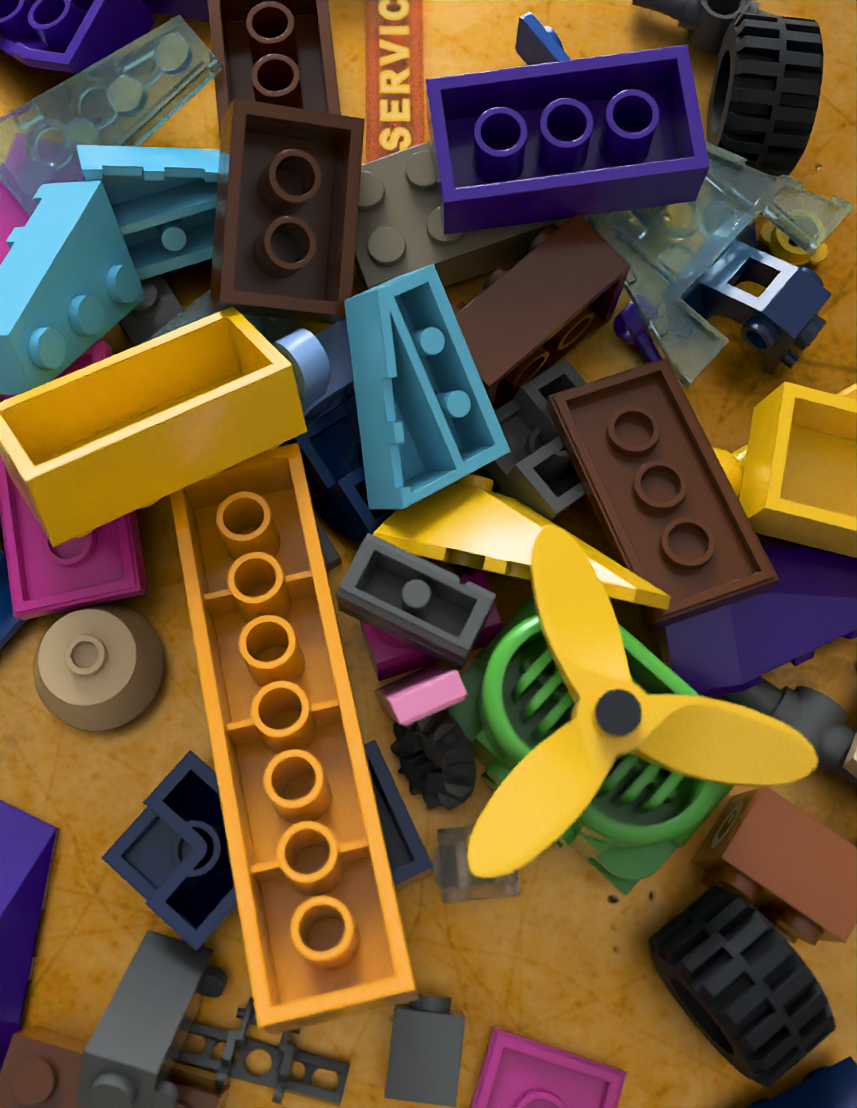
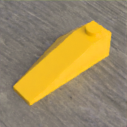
(496, 534)

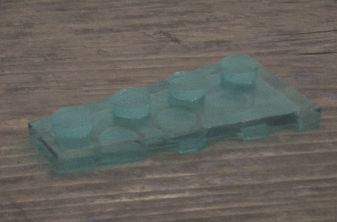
(104, 105)

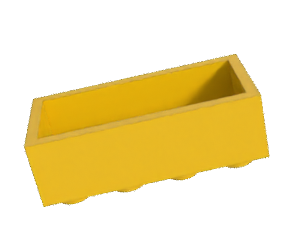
(147, 423)
(803, 469)

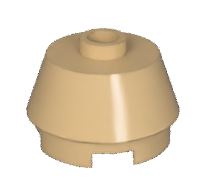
(98, 666)

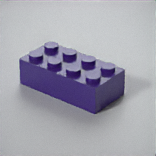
(566, 139)

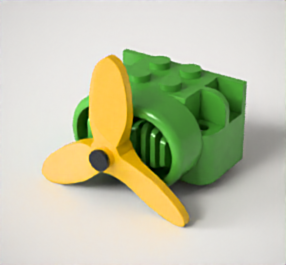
(599, 735)

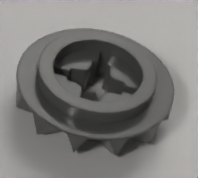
(441, 743)

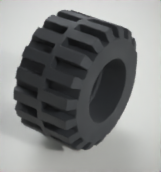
(766, 90)
(742, 985)

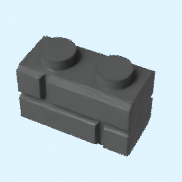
(414, 601)

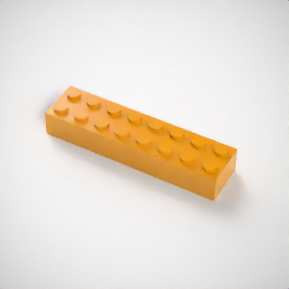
(288, 749)

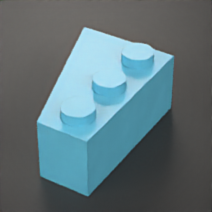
(159, 200)
(62, 284)
(416, 392)

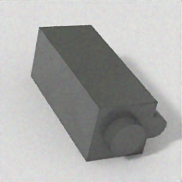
(147, 1025)

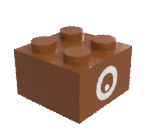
(784, 866)

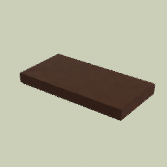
(661, 491)

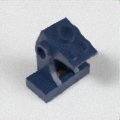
(780, 316)

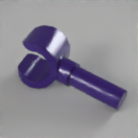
(632, 330)

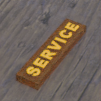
(393, 76)

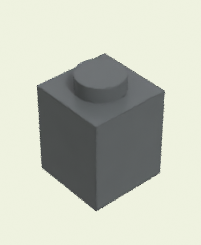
(425, 1051)

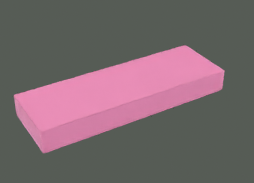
(421, 694)

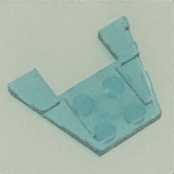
(682, 241)

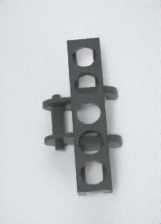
(284, 1055)

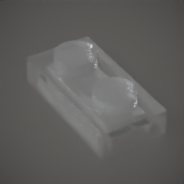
(453, 873)

